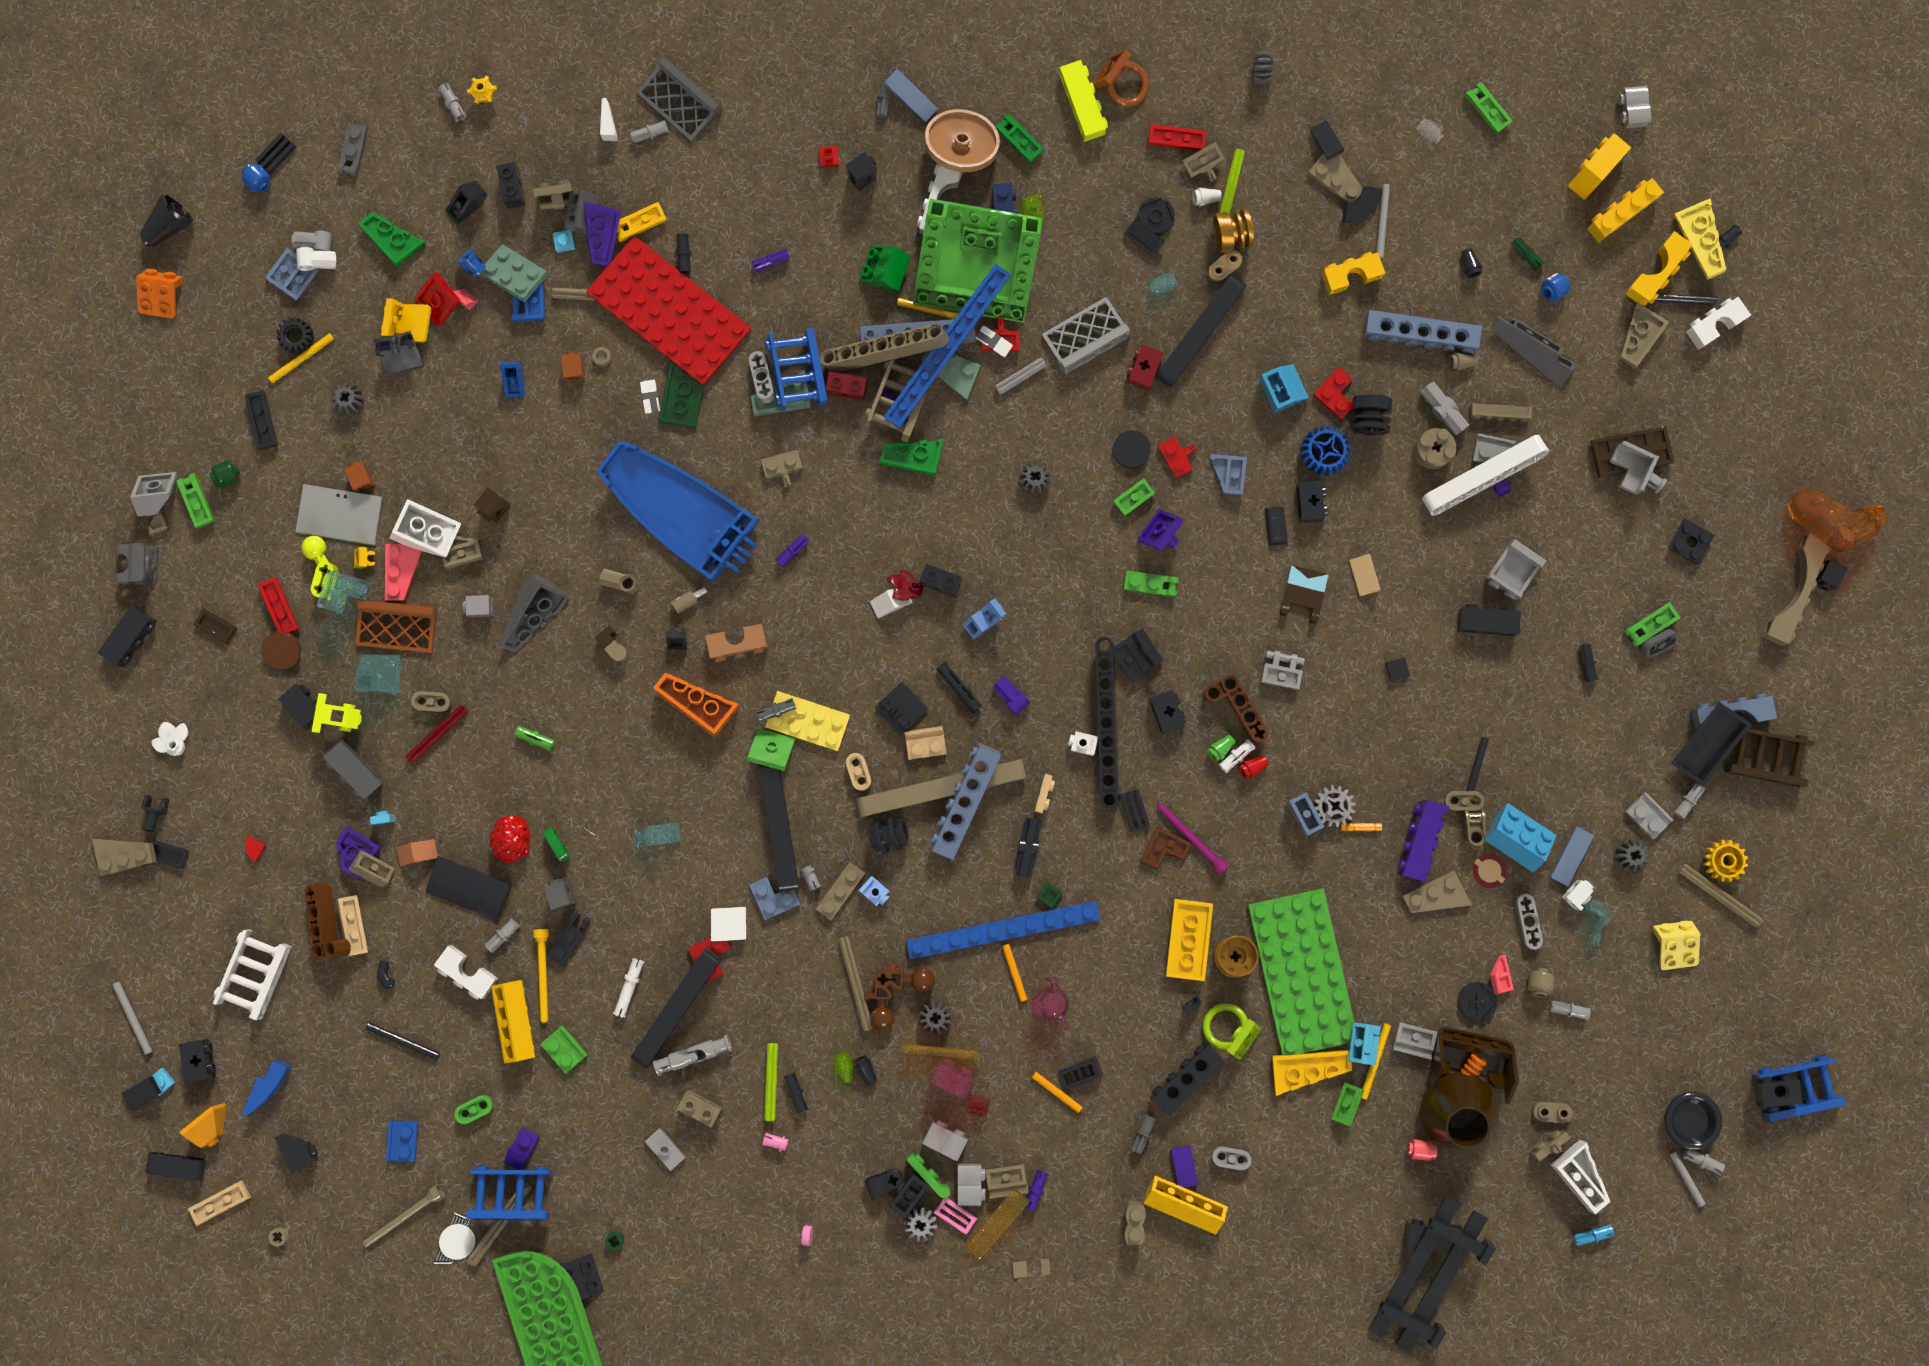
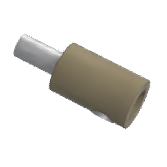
(687, 600)

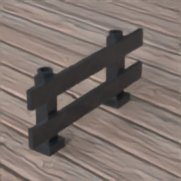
(1464, 1241)

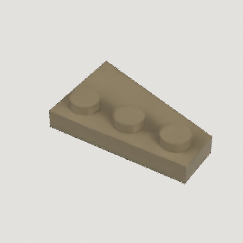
(1336, 177)
(1641, 335)
(119, 856)
(1437, 894)

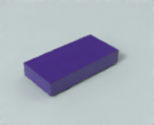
(1184, 1166)

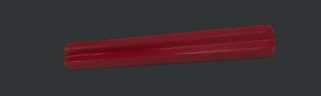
(437, 734)

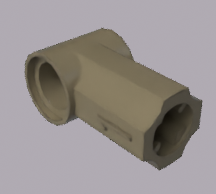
(618, 580)

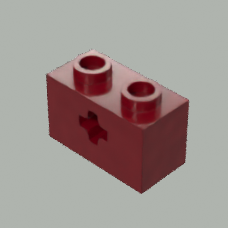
(1149, 357)
(846, 386)

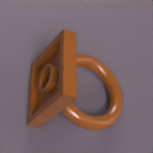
(1112, 72)

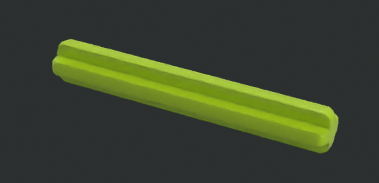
(1232, 181)
(771, 1081)

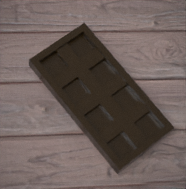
(1652, 440)

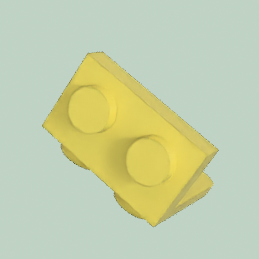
(1678, 944)

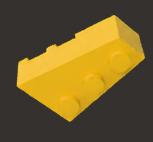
(1599, 166)

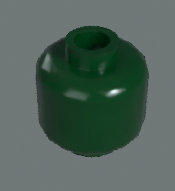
(224, 474)

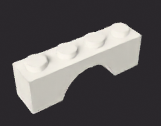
(944, 180)

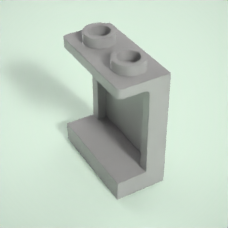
(1515, 570)

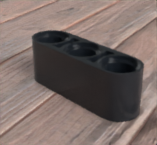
(175, 1166)

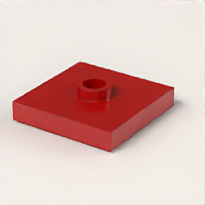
(439, 297)

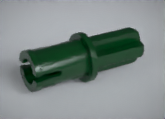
(1527, 253)

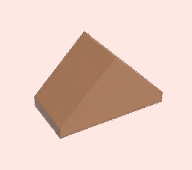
(417, 852)

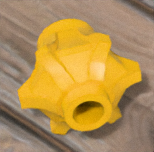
(482, 90)

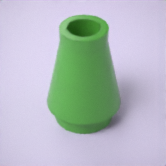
(1219, 749)

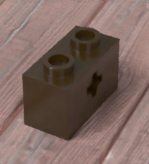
(491, 506)

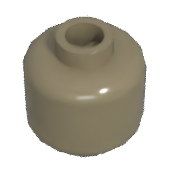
(1541, 983)

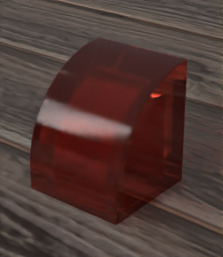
(978, 1105)

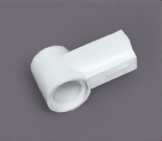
(309, 259)

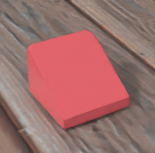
(467, 299)

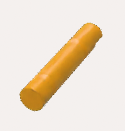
(1361, 827)

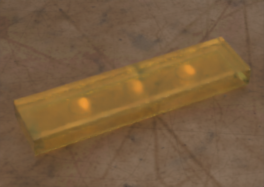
(941, 1051)
(997, 1223)

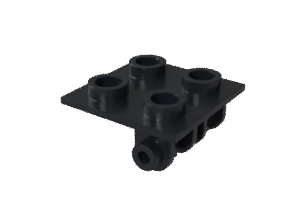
(398, 352)
(901, 708)
(585, 1275)

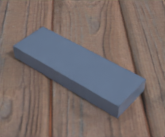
(910, 95)
(1571, 856)

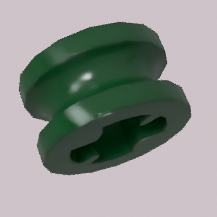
(609, 1243)

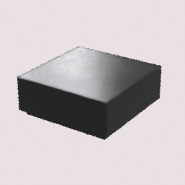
(1397, 669)

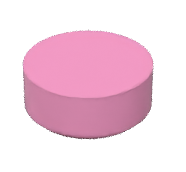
(807, 1234)

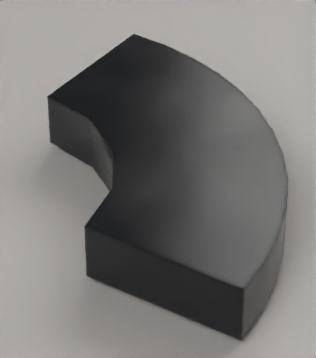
(1362, 205)

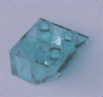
(378, 674)

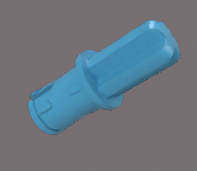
(1594, 1235)

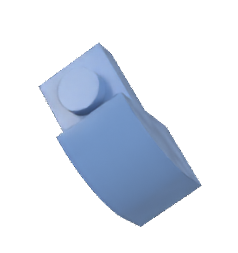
(984, 619)

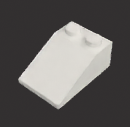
(424, 529)

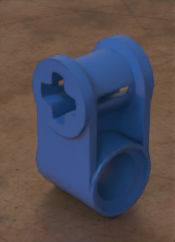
(471, 263)

